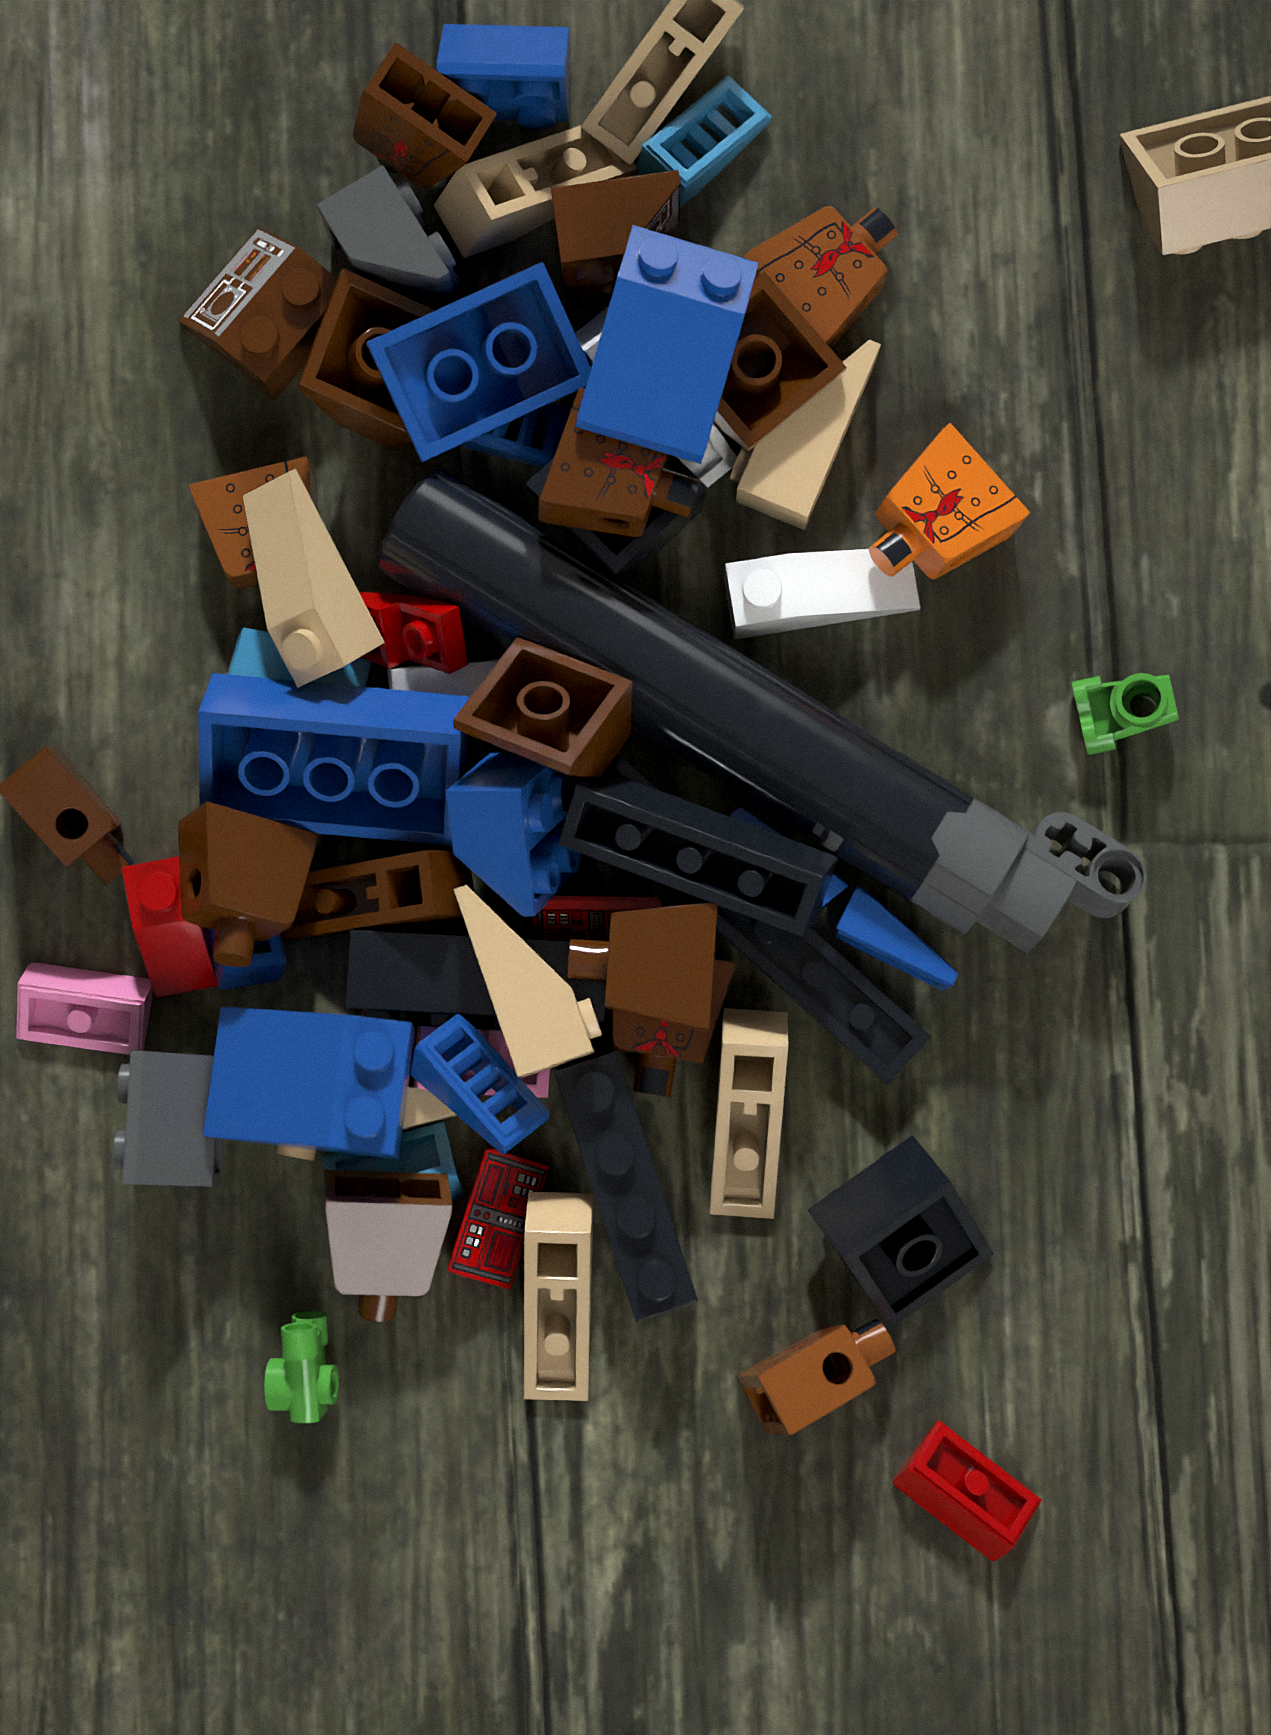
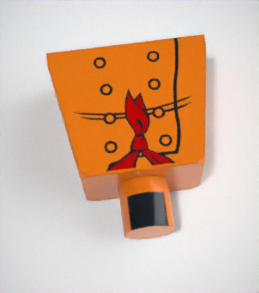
(945, 510)

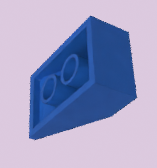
(666, 344)
(481, 362)
(310, 1081)

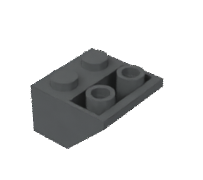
(385, 240)
(166, 1121)

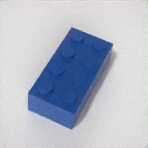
(332, 756)

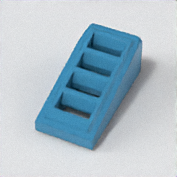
(666, 152)

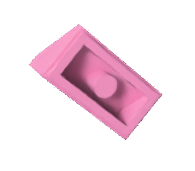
(83, 1008)

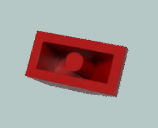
(172, 950)

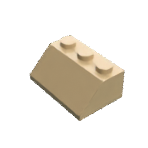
(1203, 176)

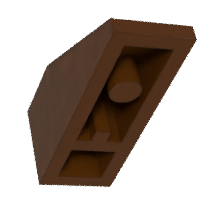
(380, 895)

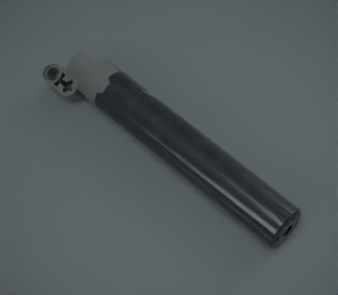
(754, 726)

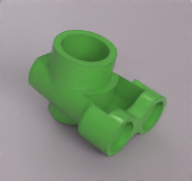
(1107, 712)
(301, 1378)

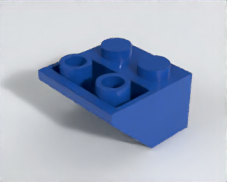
(511, 70)
(509, 828)

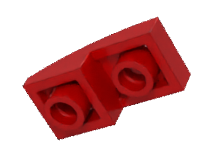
(416, 631)

